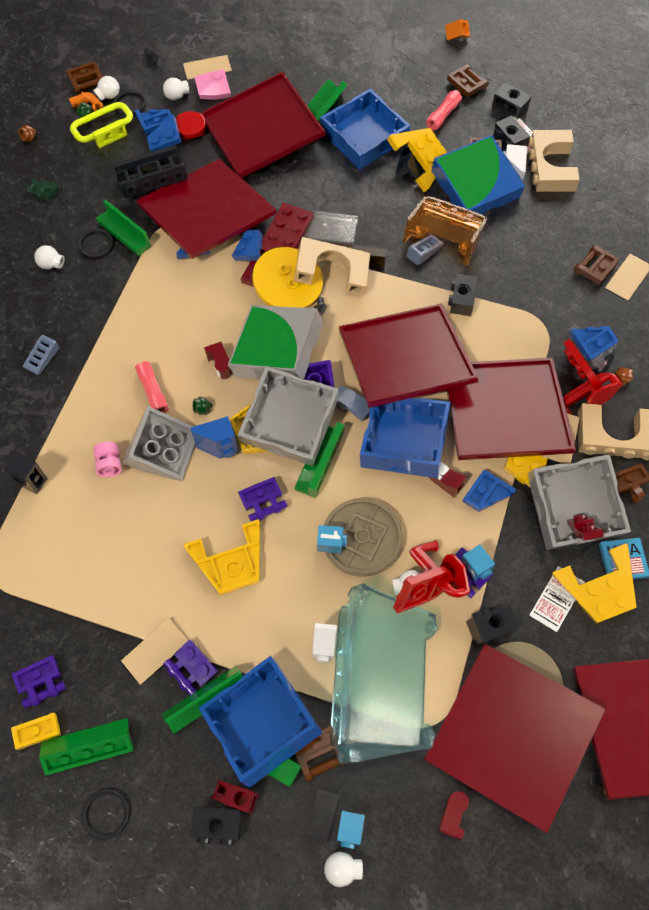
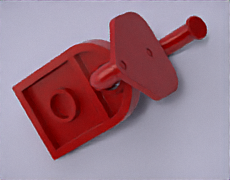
(593, 385)
(433, 581)

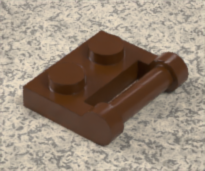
(84, 73)
(467, 81)
(601, 267)
(315, 749)

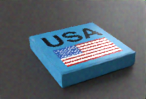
(637, 557)

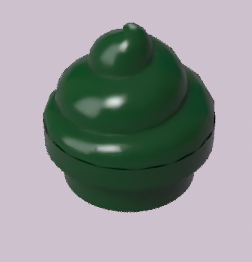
(84, 109)
(201, 405)

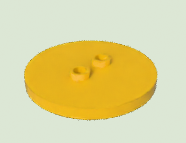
(274, 280)

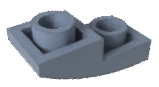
(353, 402)

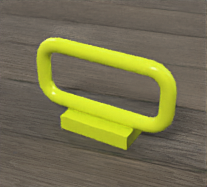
(108, 133)

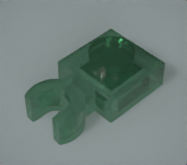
(44, 189)

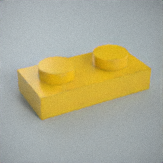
(35, 731)

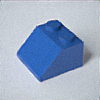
(215, 438)

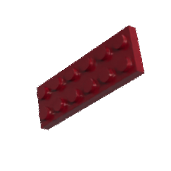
(285, 231)

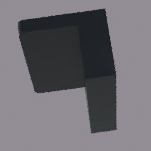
(408, 164)

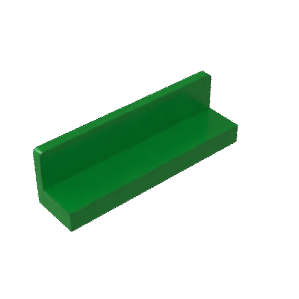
(325, 98)
(124, 229)
(313, 476)
(188, 709)
(85, 746)

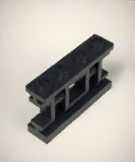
(135, 171)

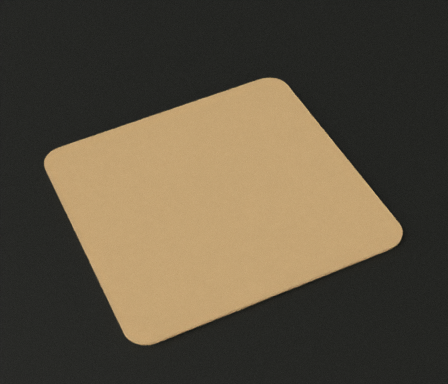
(117, 542)

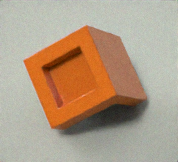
(457, 29)

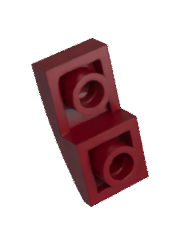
(584, 527)

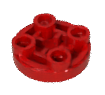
(190, 125)

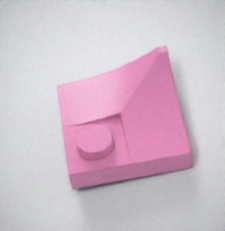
(213, 85)

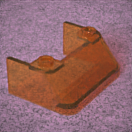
(447, 222)

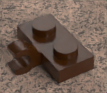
(631, 480)

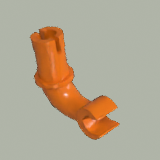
(86, 97)

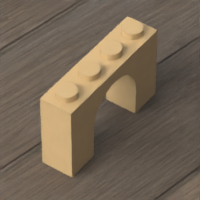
(548, 177)
(352, 261)
(594, 439)

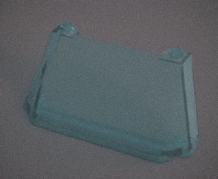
(379, 678)

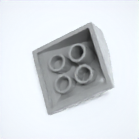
(160, 445)

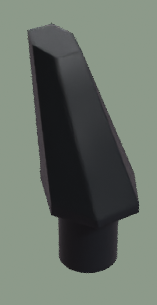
(153, 58)
(321, 306)

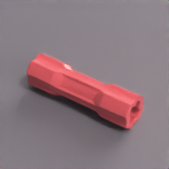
(450, 102)
(151, 386)

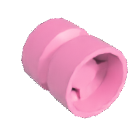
(107, 459)

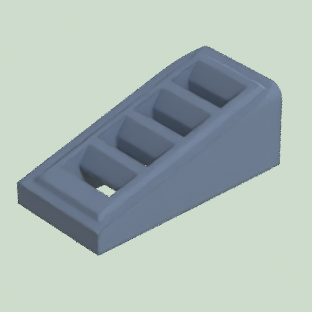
(426, 248)
(40, 346)

